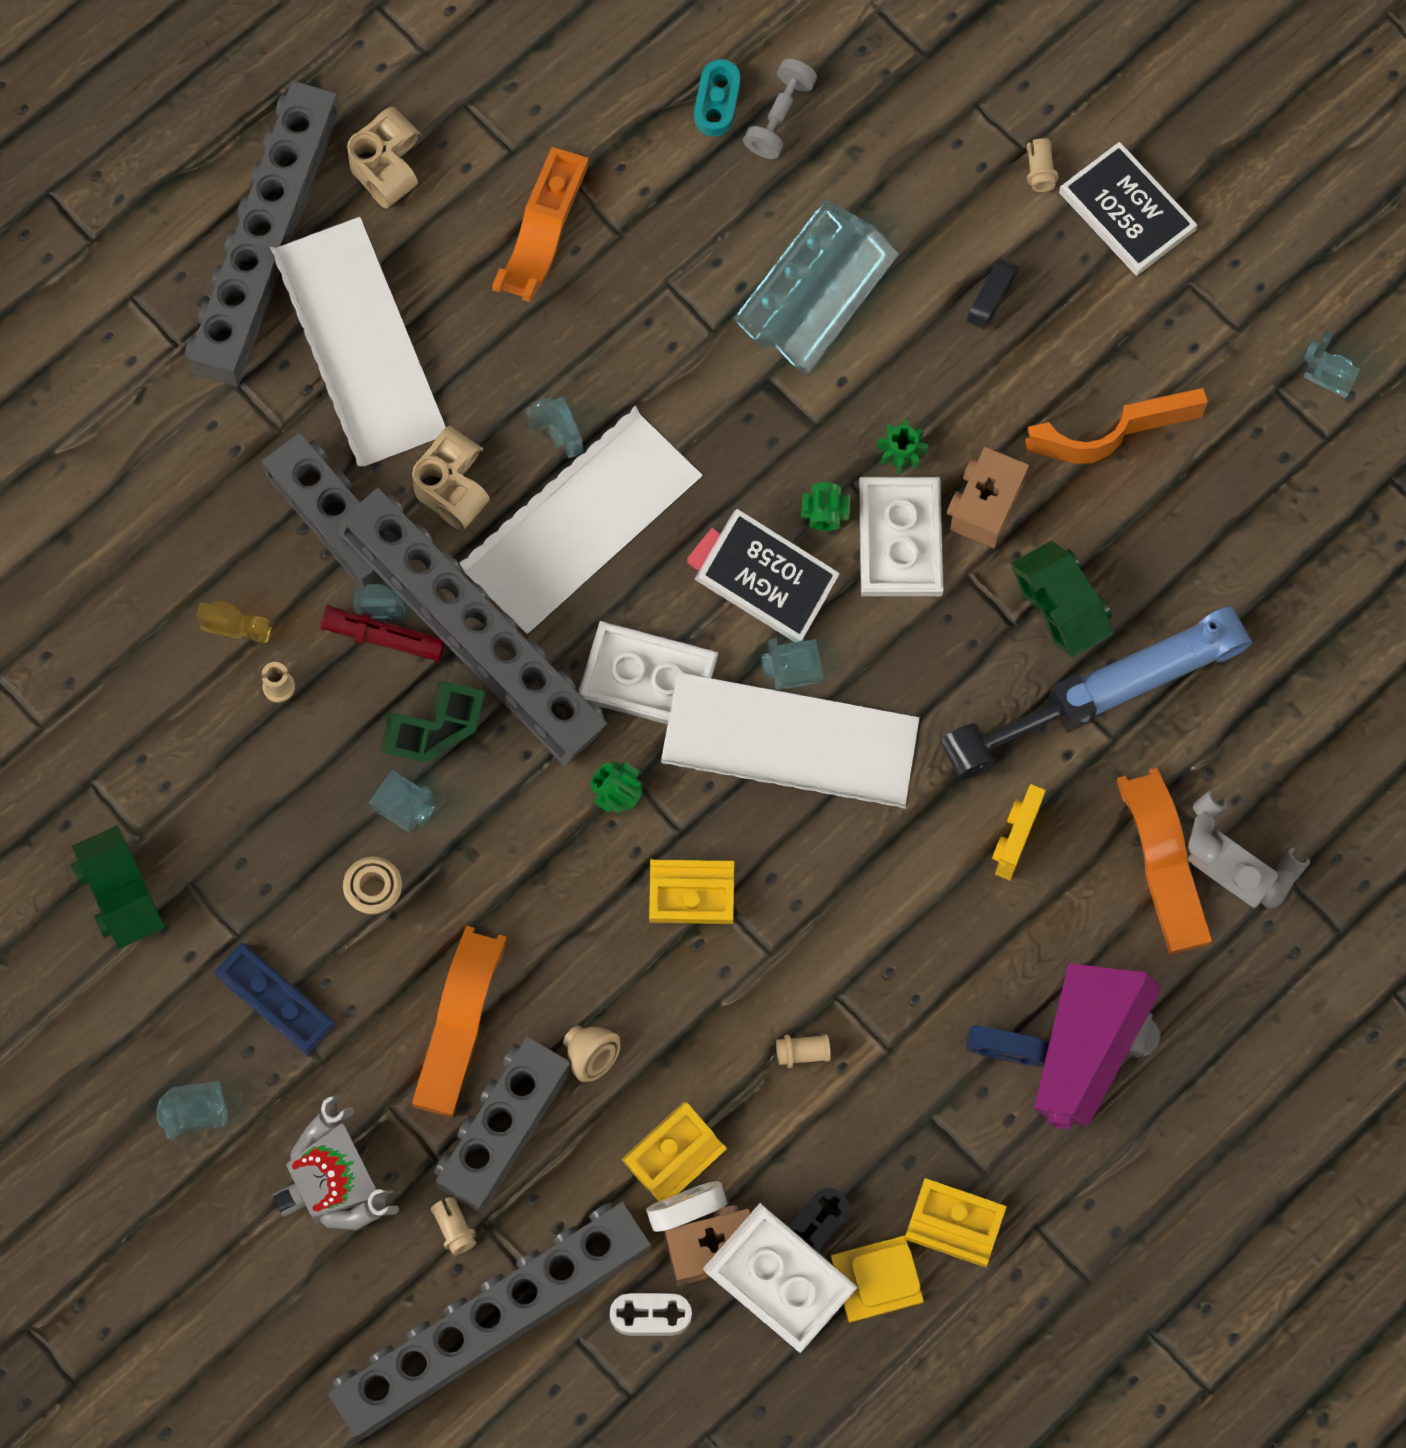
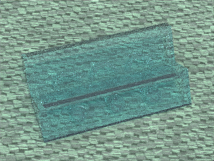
(816, 285)

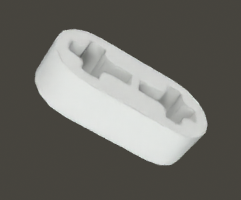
(686, 1206)
(650, 1325)

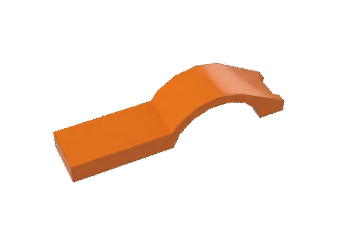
(542, 224)
(1134, 418)
(1166, 862)
(458, 1023)

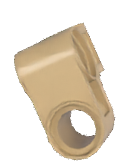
(385, 173)
(455, 496)

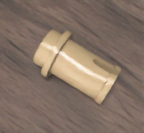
(1041, 175)
(277, 683)
(802, 1049)
(453, 1226)

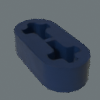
(1007, 1046)

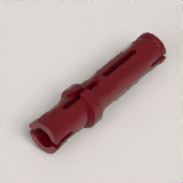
(382, 633)

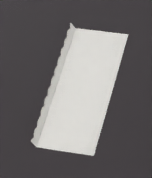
(359, 342)
(580, 520)
(790, 740)

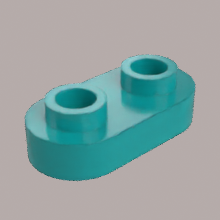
(715, 100)

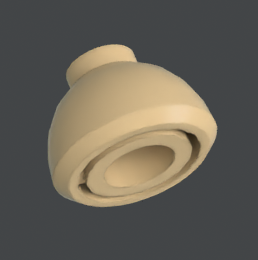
(372, 885)
(591, 1051)

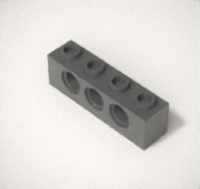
(287, 469)
(478, 1186)

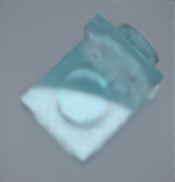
(1329, 370)
(560, 424)
(379, 601)
(792, 664)
(403, 802)
(191, 1108)

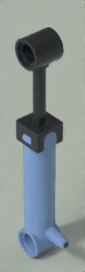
(1082, 698)

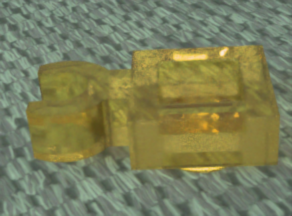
(226, 620)

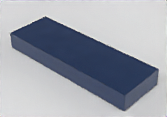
(275, 999)

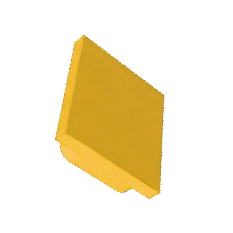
(883, 1278)

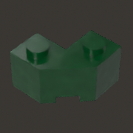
(1069, 604)
(451, 719)
(118, 887)

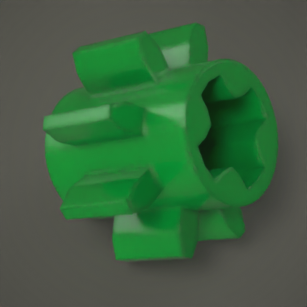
(902, 458)
(825, 506)
(616, 786)

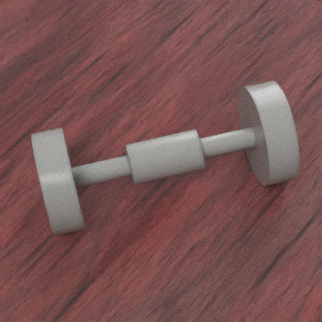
(796, 76)

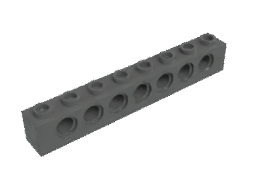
(228, 359)
(475, 648)
(516, 1319)

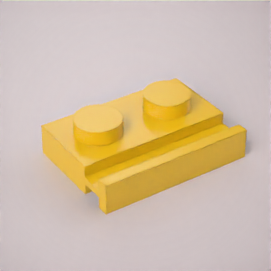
(1022, 817)
(691, 891)
(674, 1153)
(955, 1222)

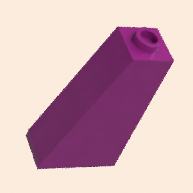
(1090, 1039)

